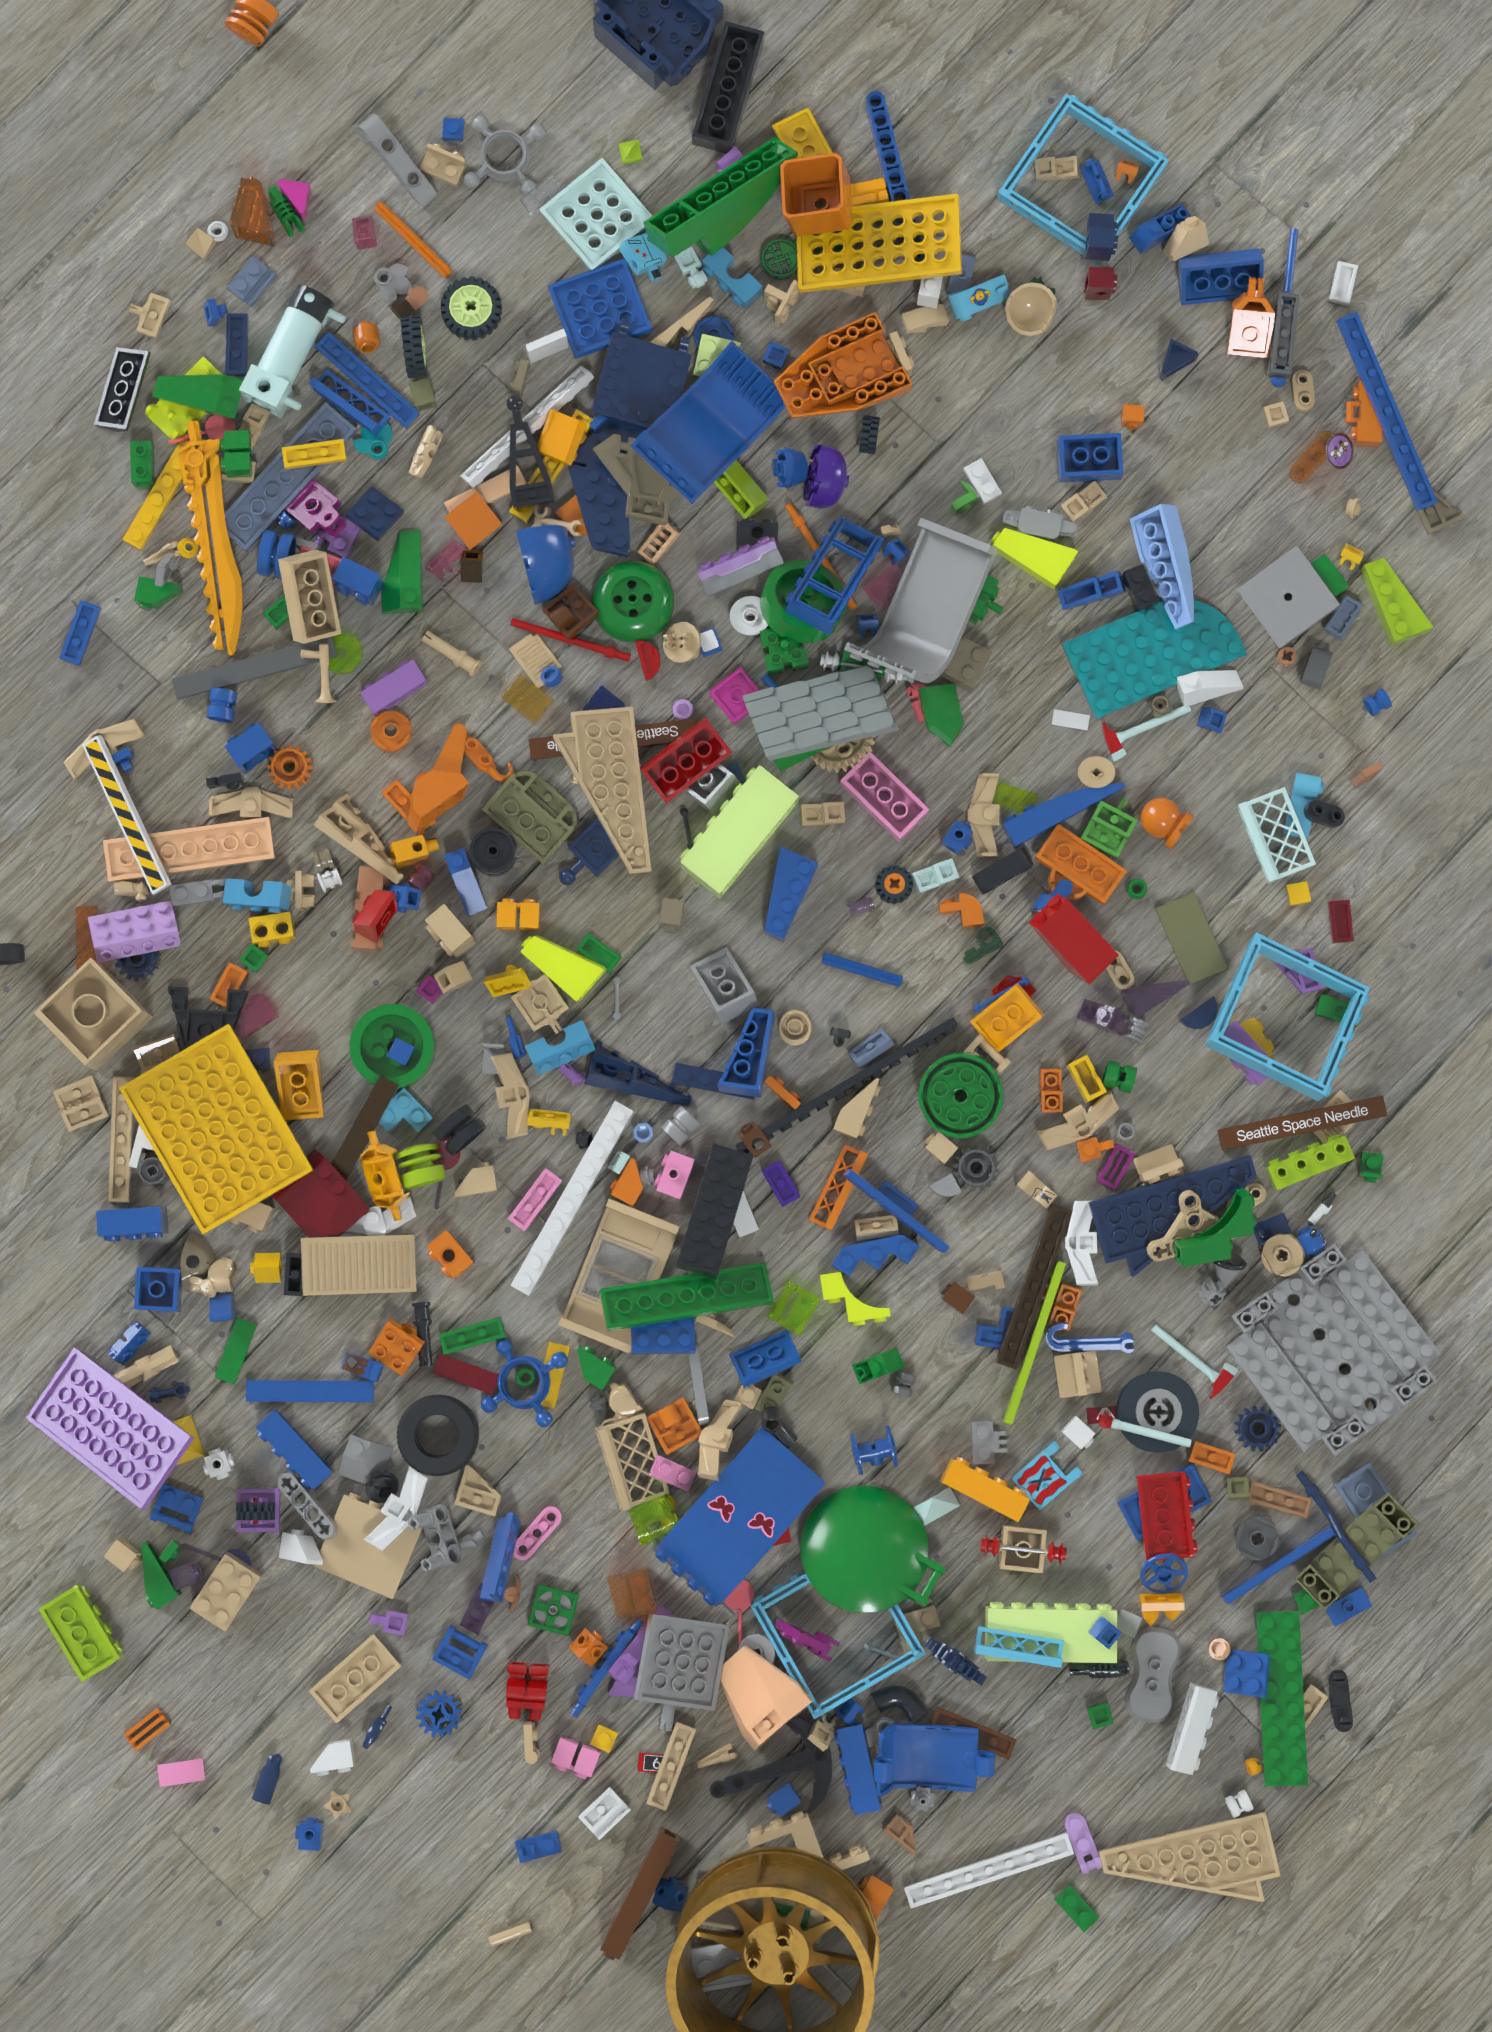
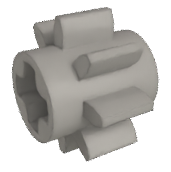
(1212, 1292)

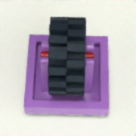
(258, 1510)

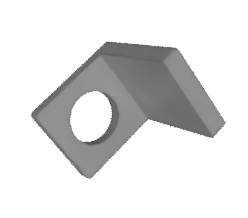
(491, 1050)

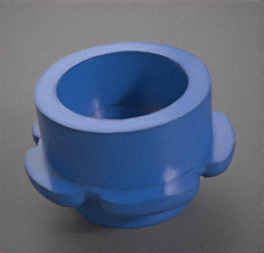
(287, 520)

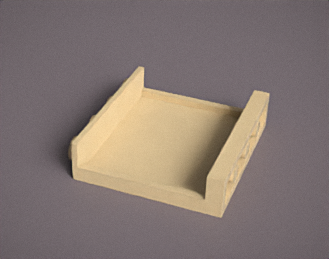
(359, 1561)

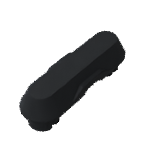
(1340, 1700)

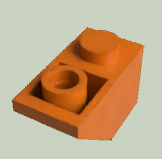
(629, 1185)

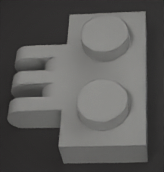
(986, 1442)

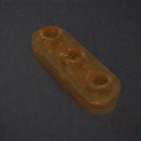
(1304, 463)

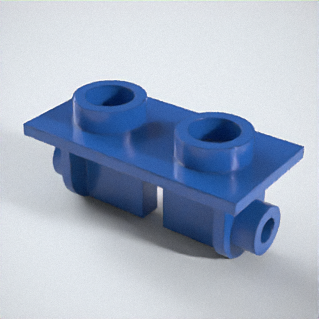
(1096, 181)
(136, 1337)

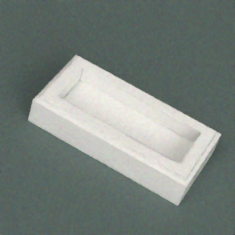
(1343, 283)

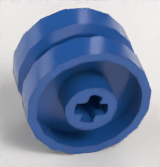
(271, 550)

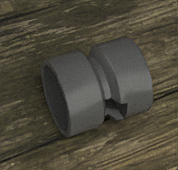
(153, 1172)

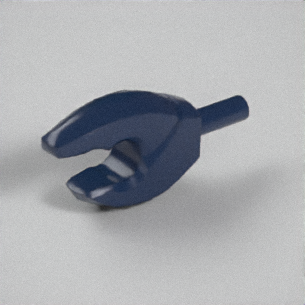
(376, 1728)

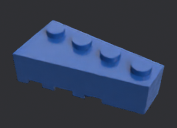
(789, 888)
(748, 1063)

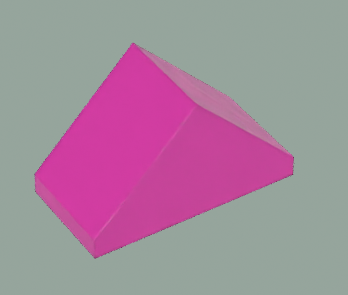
(297, 194)

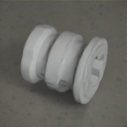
(1135, 1031)

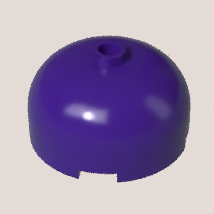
(825, 477)

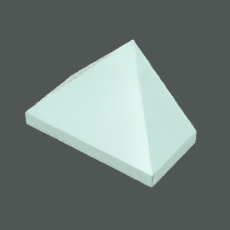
(936, 1506)

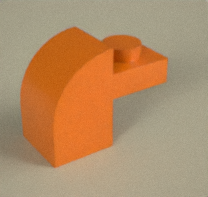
(967, 906)

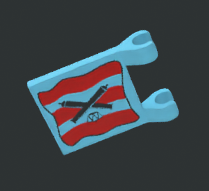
(1043, 1478)

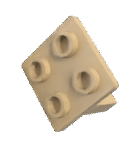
(780, 301)
(1158, 1165)
(1077, 1374)

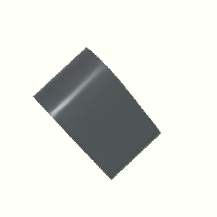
(1316, 667)

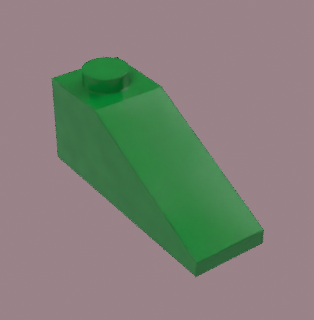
(156, 1579)

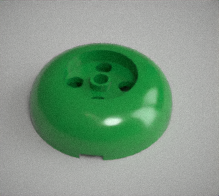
(651, 616)

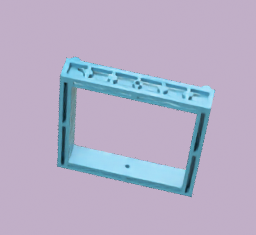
(1106, 128)
(1322, 974)
(797, 1582)

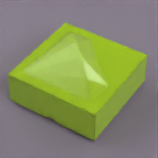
(630, 152)

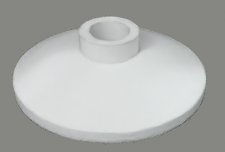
(742, 610)

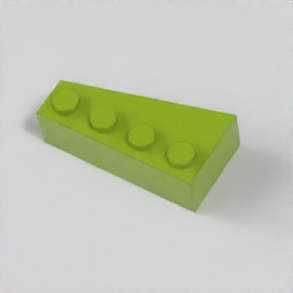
(1393, 603)

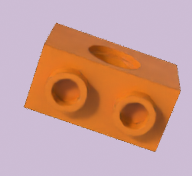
(447, 1242)

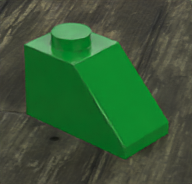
(152, 596)

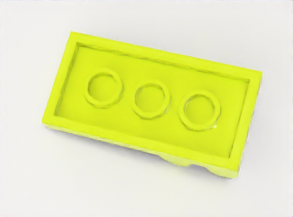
(173, 418)

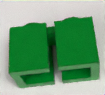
(237, 454)

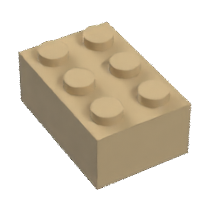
(447, 928)
(226, 1591)

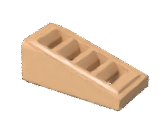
(664, 546)

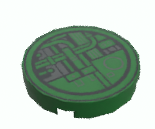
(779, 258)

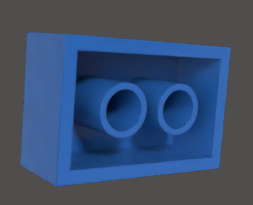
(1090, 457)
(132, 1223)

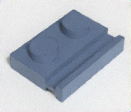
(251, 281)

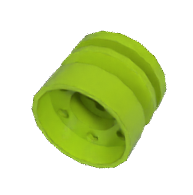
(420, 1166)

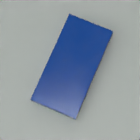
(1130, 1505)

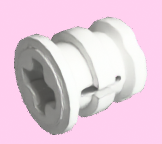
(329, 879)

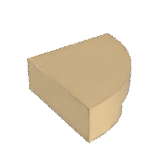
(889, 531)

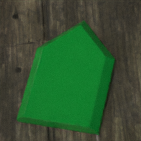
(942, 711)

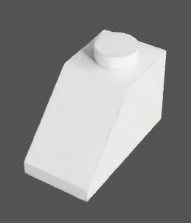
(299, 1548)

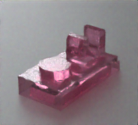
(446, 556)

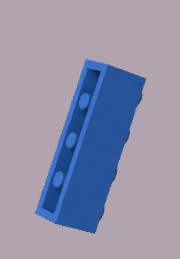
(294, 1449)
(859, 1768)

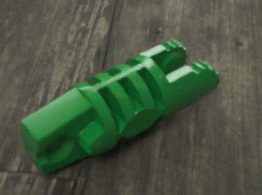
(284, 211)

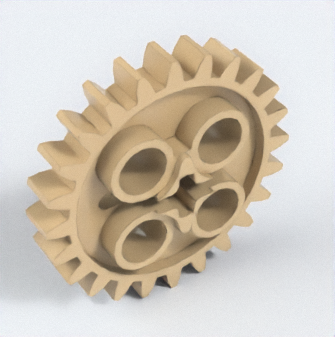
(836, 757)

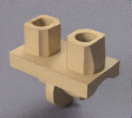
(302, 880)

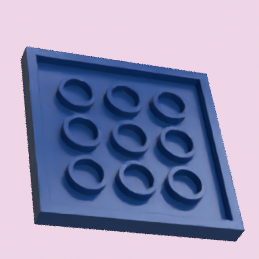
(594, 307)

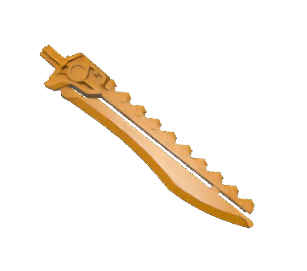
(195, 471)

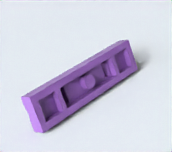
(631, 1657)

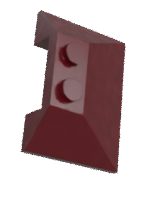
(321, 1200)

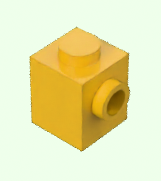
(267, 1268)

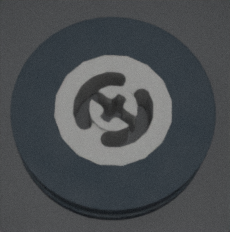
(1158, 1386)

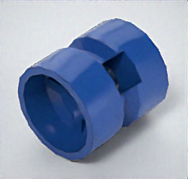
(221, 706)

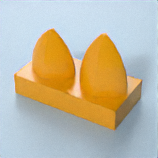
(1169, 1603)

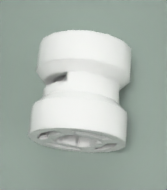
(1243, 1801)

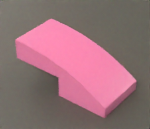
(181, 1772)

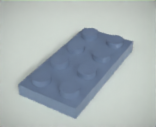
(1363, 1489)

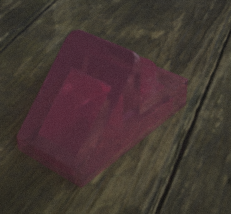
(364, 232)

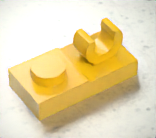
(553, 1119)

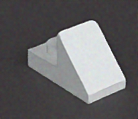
(138, 1152)

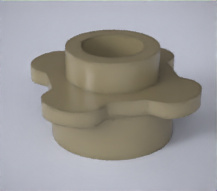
(1160, 700)

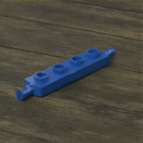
(599, 1672)

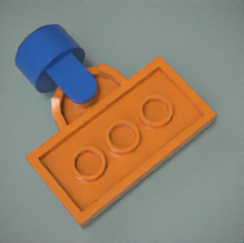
(1076, 869)

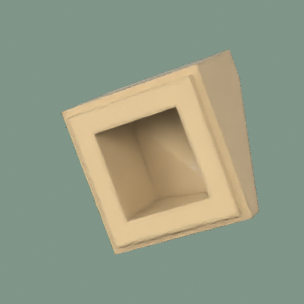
(200, 243)

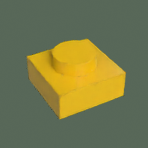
(604, 1738)

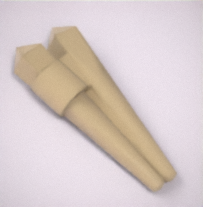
(159, 555)
(721, 1755)

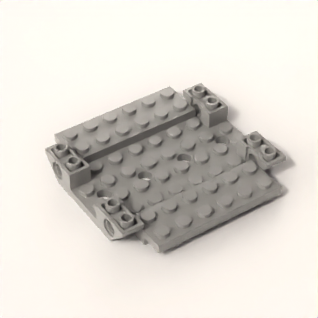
(1362, 1328)

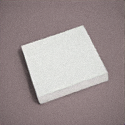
(547, 346)

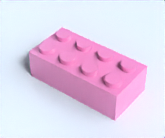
(884, 797)

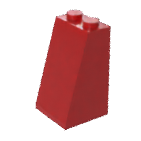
(1073, 939)

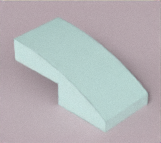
(935, 876)

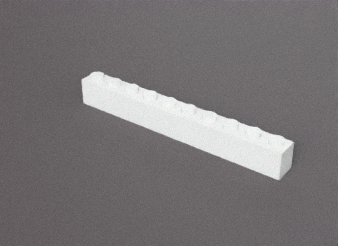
(572, 1198)

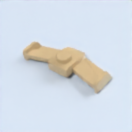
(112, 736)
(251, 803)
(984, 814)
(512, 1094)
(1079, 1123)
(716, 1439)

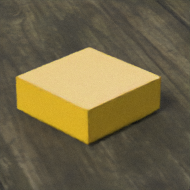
(1298, 893)

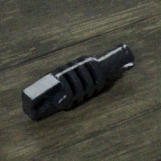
(1100, 1670)

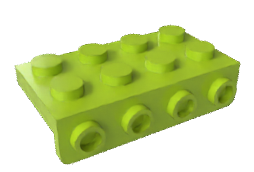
(81, 1632)

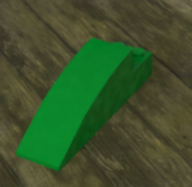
(721, 205)

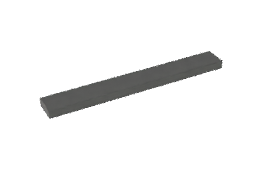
(249, 669)

